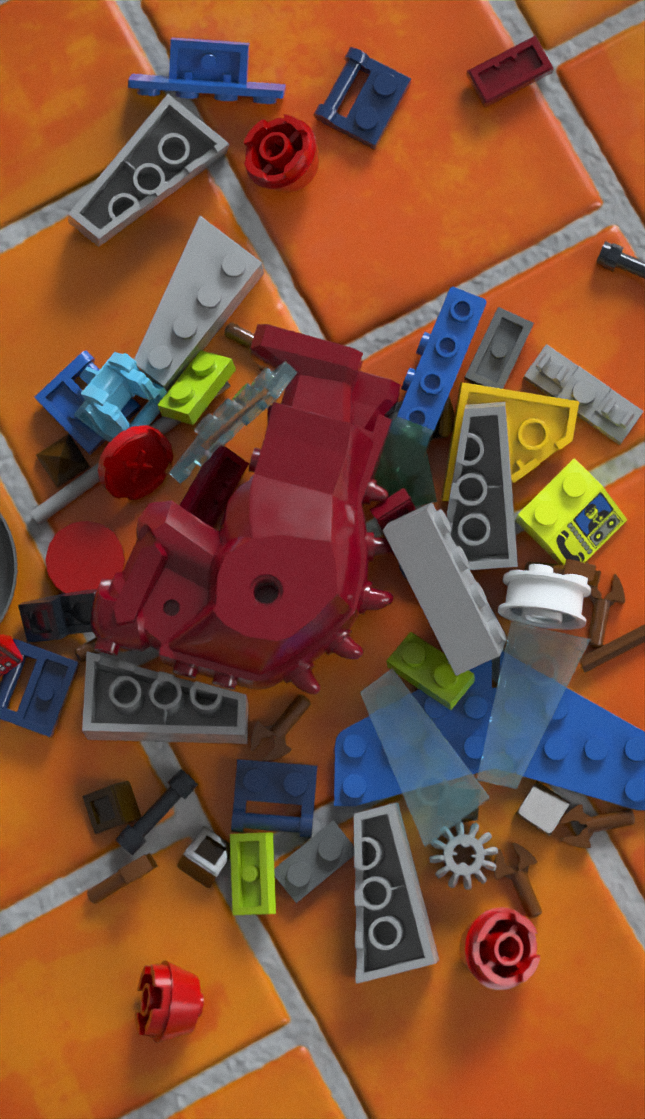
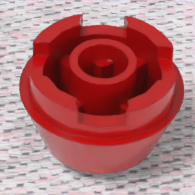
(281, 154)
(500, 948)
(168, 1002)

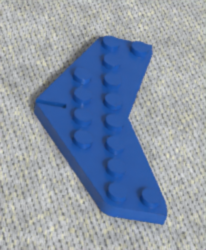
(579, 751)

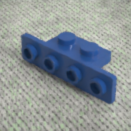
(208, 68)
(440, 358)

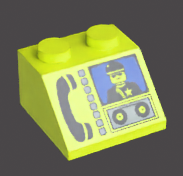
(571, 515)

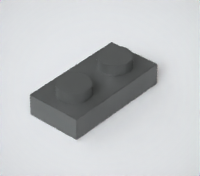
(499, 350)
(314, 861)

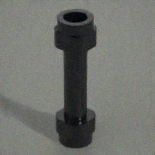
(612, 256)
(133, 837)

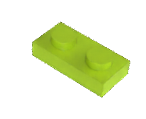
(196, 387)
(429, 671)
(252, 873)

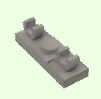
(597, 401)

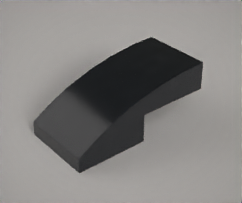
(57, 615)

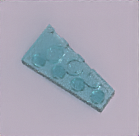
(232, 416)
(528, 690)
(427, 768)

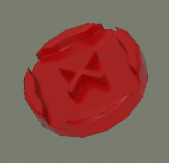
(135, 462)
(83, 556)

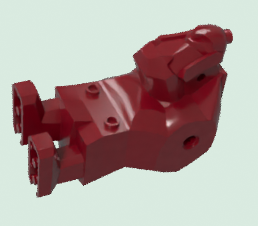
(291, 545)

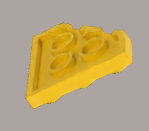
(534, 423)

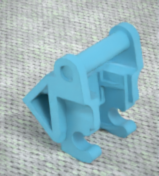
(111, 390)

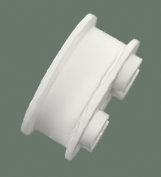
(545, 598)

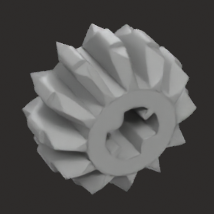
(462, 868)

